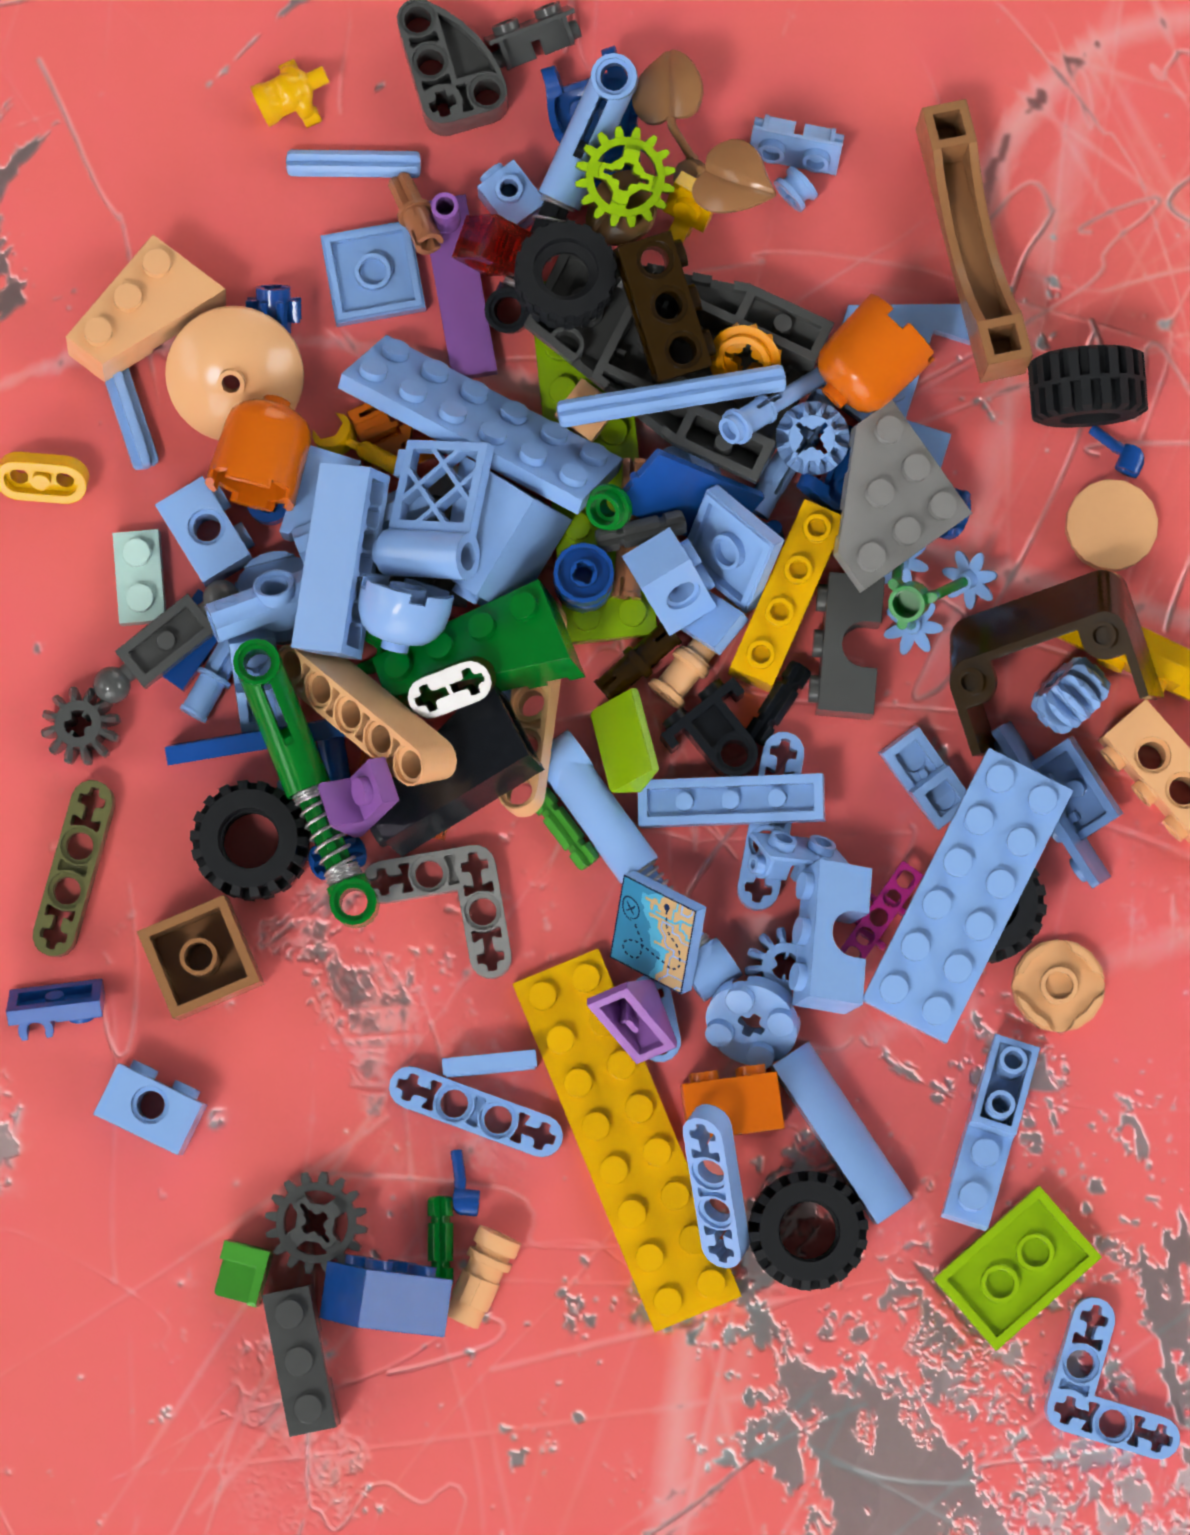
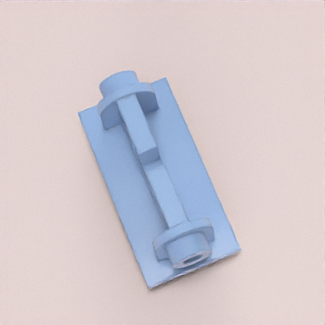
(815, 150)
(781, 851)

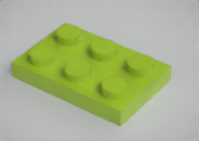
(1017, 1268)

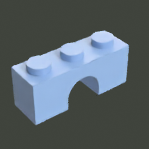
(822, 973)

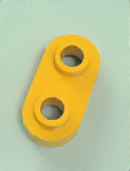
(43, 477)

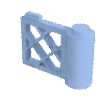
(429, 546)

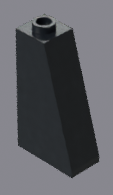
(491, 761)

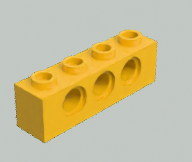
(786, 596)

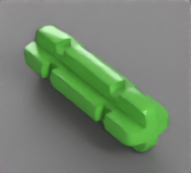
(567, 832)

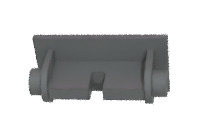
(548, 26)

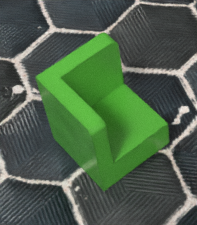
(243, 1272)

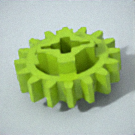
(629, 156)

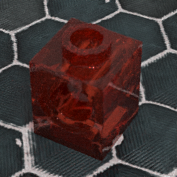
(489, 244)

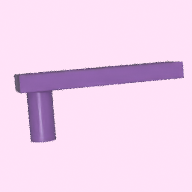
(460, 294)

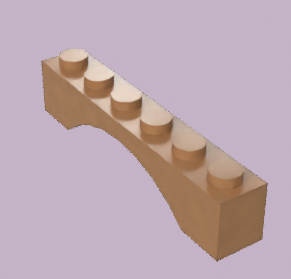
(956, 184)

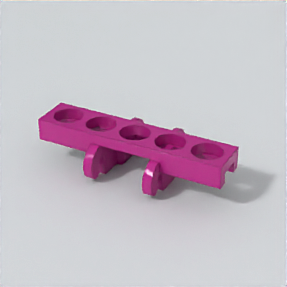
(886, 904)

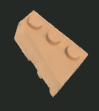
(142, 310)

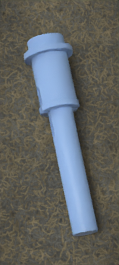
(740, 423)

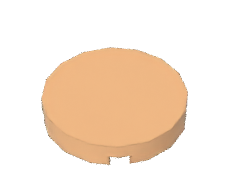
(1111, 525)
(1058, 985)

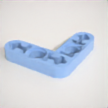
(1084, 1390)

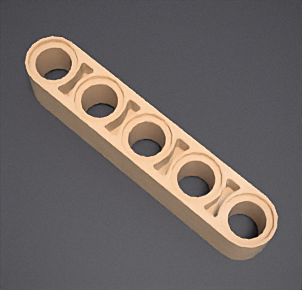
(370, 716)

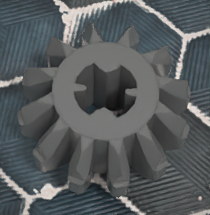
(67, 718)

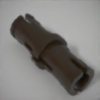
(637, 662)

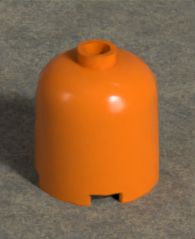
(871, 358)
(261, 454)

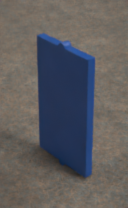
(676, 484)

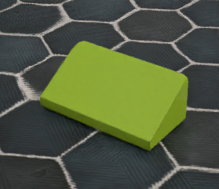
(625, 742)

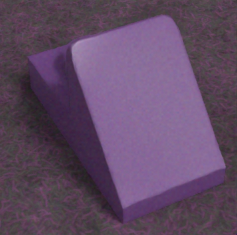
(361, 800)

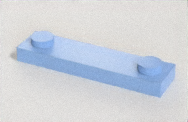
(732, 800)

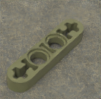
(82, 870)

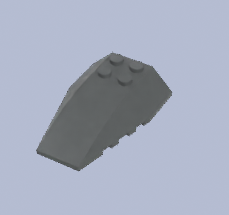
(614, 360)

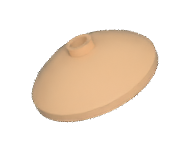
(230, 343)

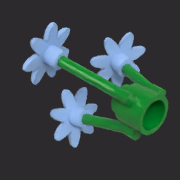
(913, 604)

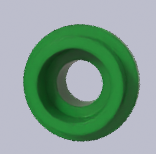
(600, 513)

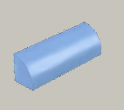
(338, 553)
(841, 1133)

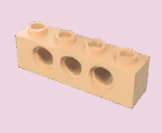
(1121, 748)

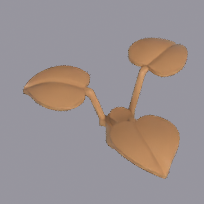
(733, 170)

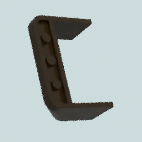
(1092, 604)

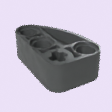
(465, 70)

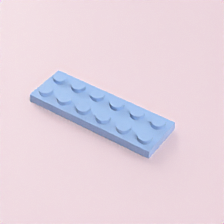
(457, 408)
(967, 895)

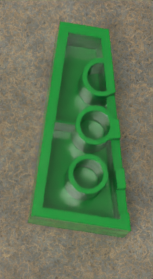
(515, 633)

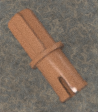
(415, 214)

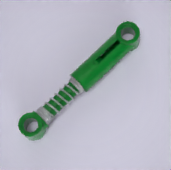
(300, 772)

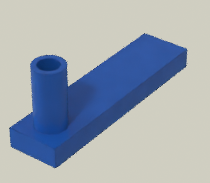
(329, 743)

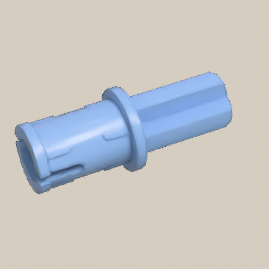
(210, 684)

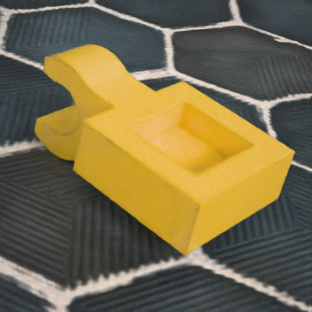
(684, 209)

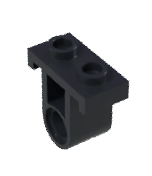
(713, 727)

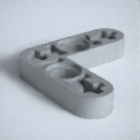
(454, 881)

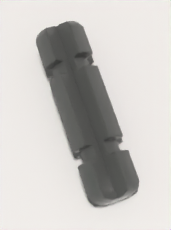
(640, 530)

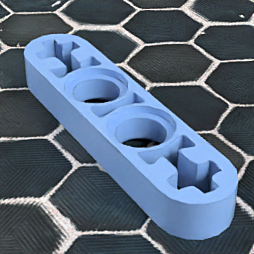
(768, 762)
(474, 1116)
(707, 1186)

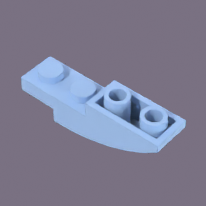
(989, 1132)

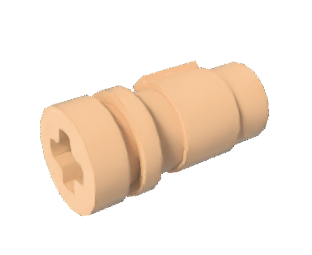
(481, 1276)

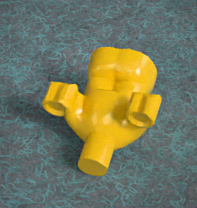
(290, 93)

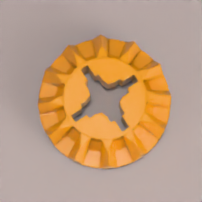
(734, 340)

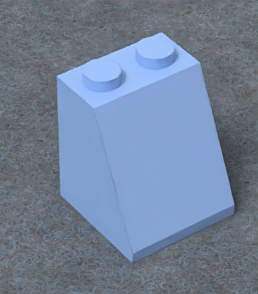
(513, 537)

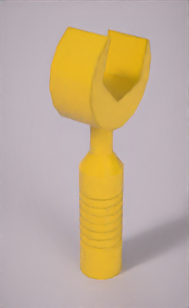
(346, 440)

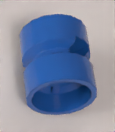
(583, 577)

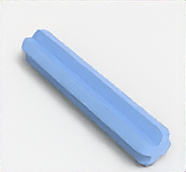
(352, 163)
(132, 420)

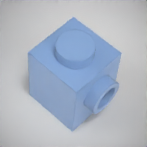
(510, 194)

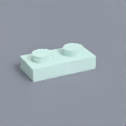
(139, 576)

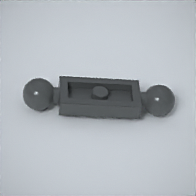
(161, 644)

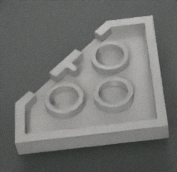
(891, 498)

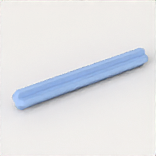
(671, 395)

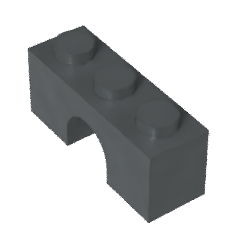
(842, 686)
(300, 1360)

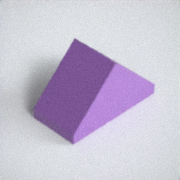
(635, 1018)

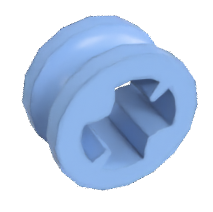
(795, 189)

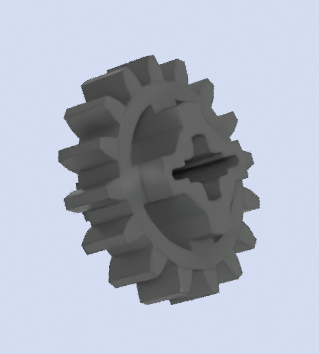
(299, 1235)

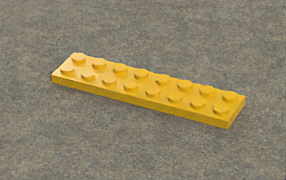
(624, 1143)

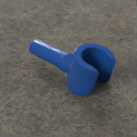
(1131, 457)
(464, 1200)

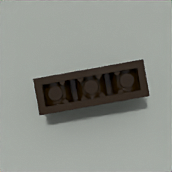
(653, 330)

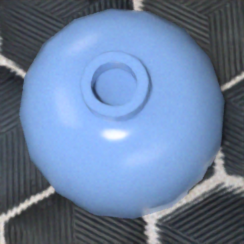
(402, 611)

